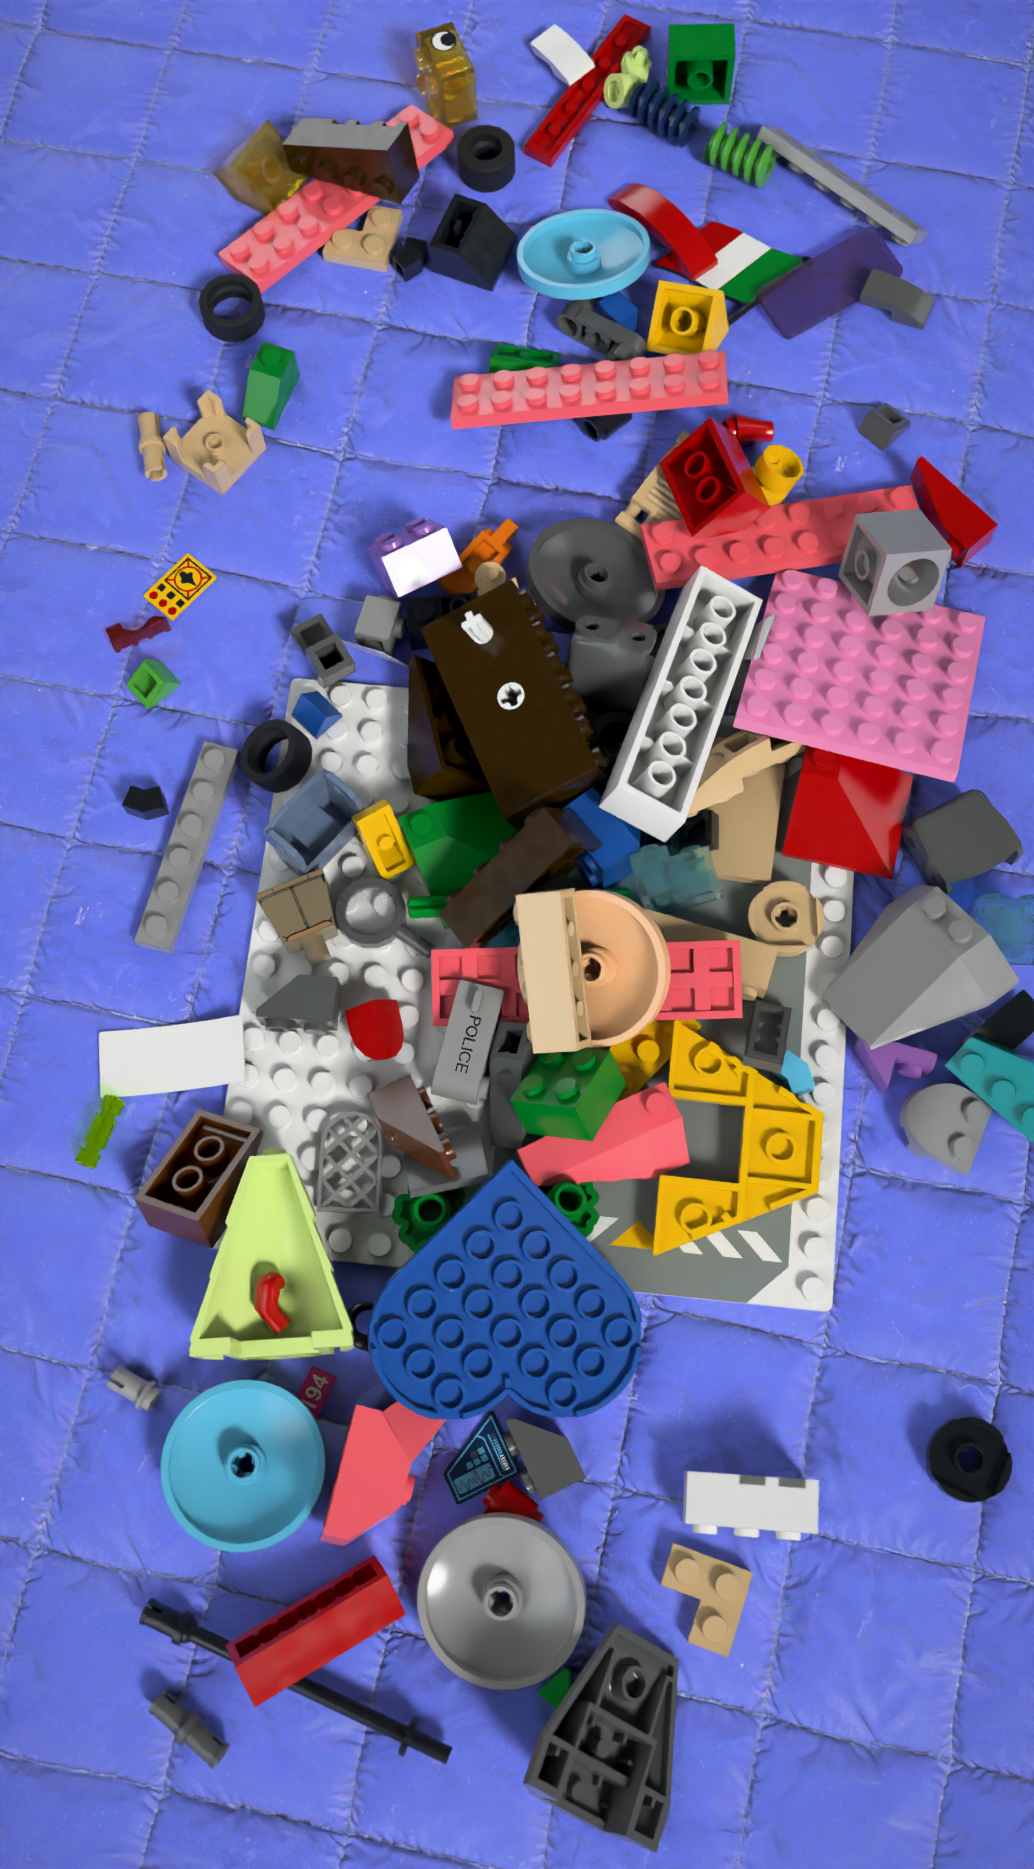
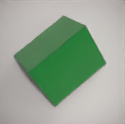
(556, 1686)

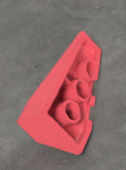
(636, 1141)

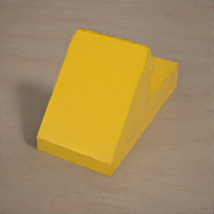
(382, 840)

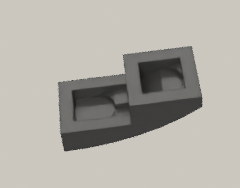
(905, 301)

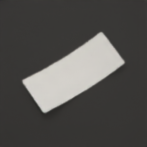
(172, 1057)

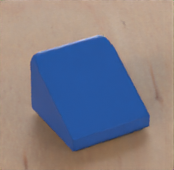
(620, 310)

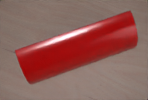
(315, 1630)

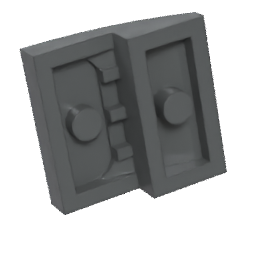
(468, 1167)

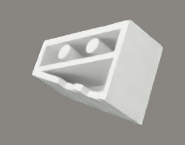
(750, 1504)

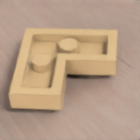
(370, 247)
(720, 1595)

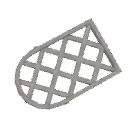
(378, 1154)

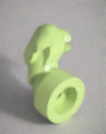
(634, 71)

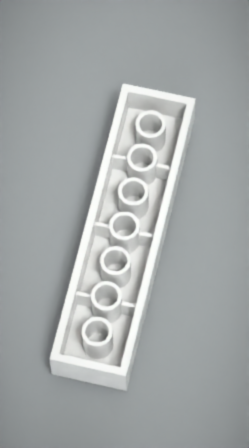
(681, 705)

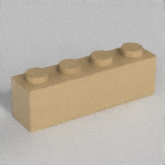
(756, 957)
(552, 971)

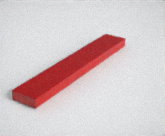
(585, 94)

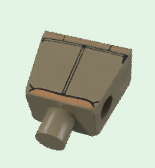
(302, 914)

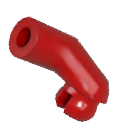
(266, 1301)

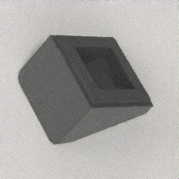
(883, 426)

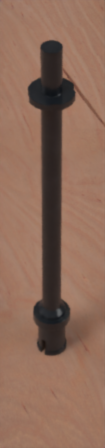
(184, 1629)

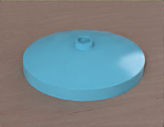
(583, 254)
(205, 1472)

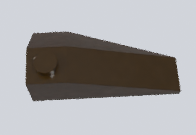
(438, 748)

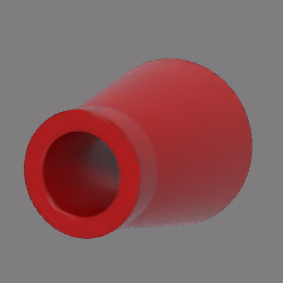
(749, 429)

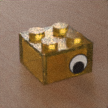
(445, 75)

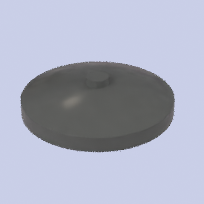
(591, 570)

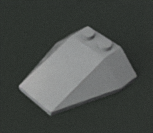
(918, 969)

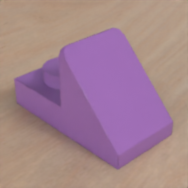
(881, 1060)

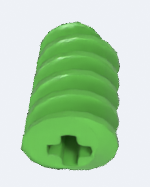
(740, 156)

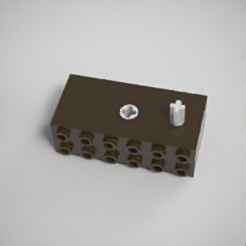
(517, 703)

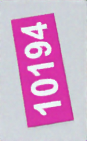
(316, 1389)

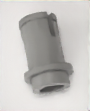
(134, 1388)

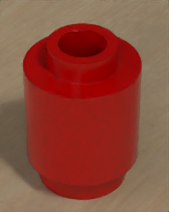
(511, 1500)

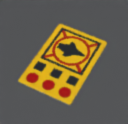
(180, 586)

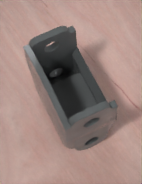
(608, 662)
(961, 840)

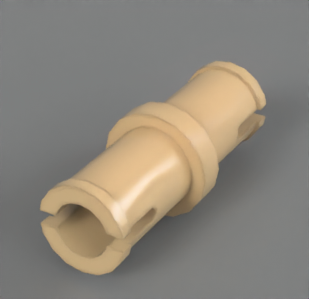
(152, 446)

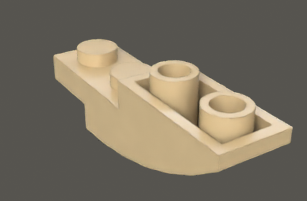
(737, 758)

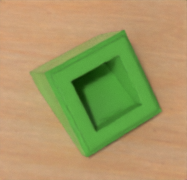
(152, 682)

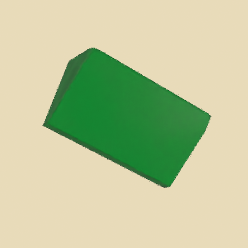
(521, 358)

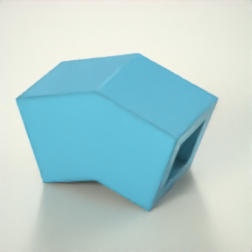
(795, 1075)

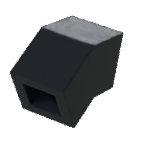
(411, 258)
(145, 803)

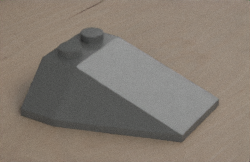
(612, 1742)

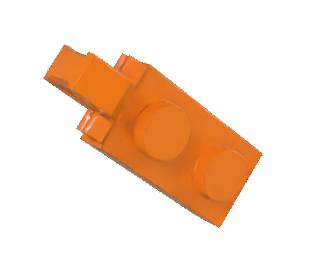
(486, 547)

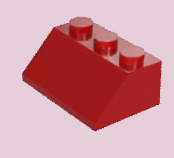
(713, 482)

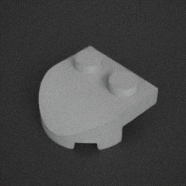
(945, 1124)

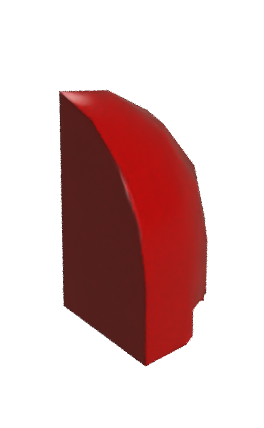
(376, 1028)

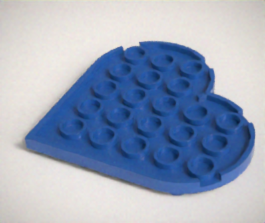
(503, 1309)

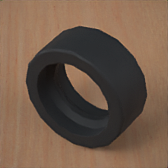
(227, 287)
(293, 766)

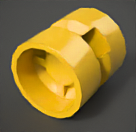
(777, 472)

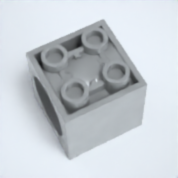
(894, 562)

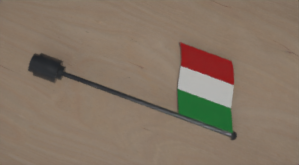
(740, 272)

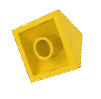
(687, 319)

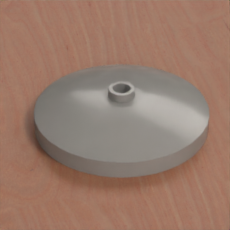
(493, 1637)

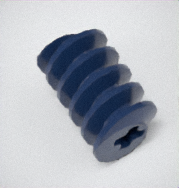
(664, 113)

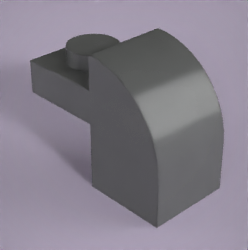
(323, 651)

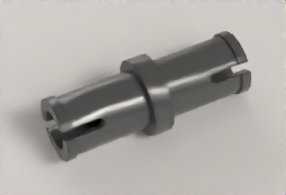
(189, 1728)

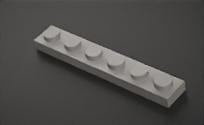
(852, 193)
(187, 848)

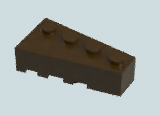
(355, 156)
(522, 866)

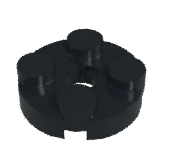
(975, 1483)

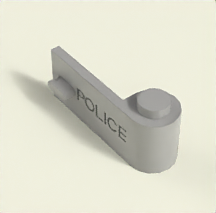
(467, 1044)

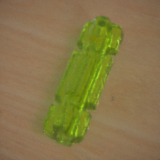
(99, 1131)

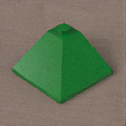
(454, 839)

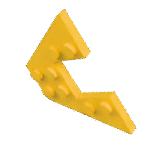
(776, 1149)

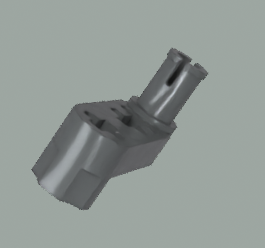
(598, 332)

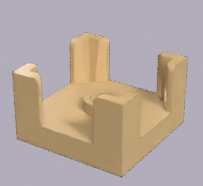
(216, 446)

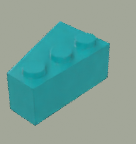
(1000, 1078)

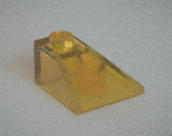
(259, 171)

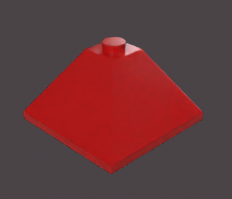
(847, 813)

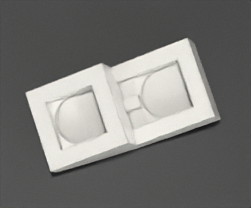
(563, 55)

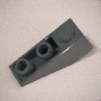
(509, 1064)

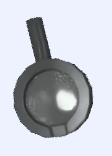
(374, 914)

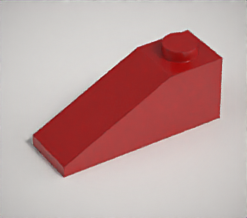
(951, 512)

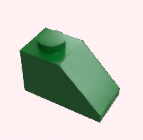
(270, 384)

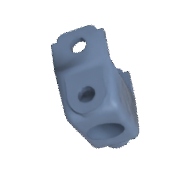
(314, 823)

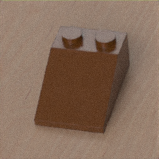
(199, 1178)

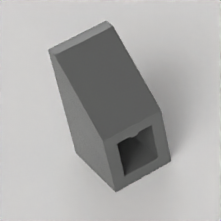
(303, 1003)
(546, 1455)

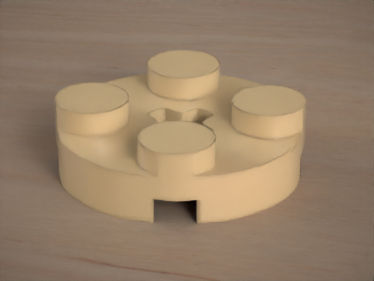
(800, 904)

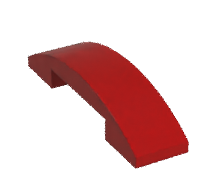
(669, 226)

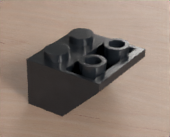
(471, 243)

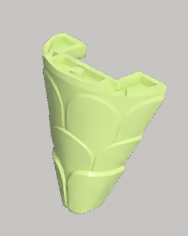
(267, 1232)

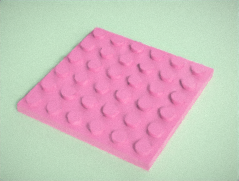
(863, 683)

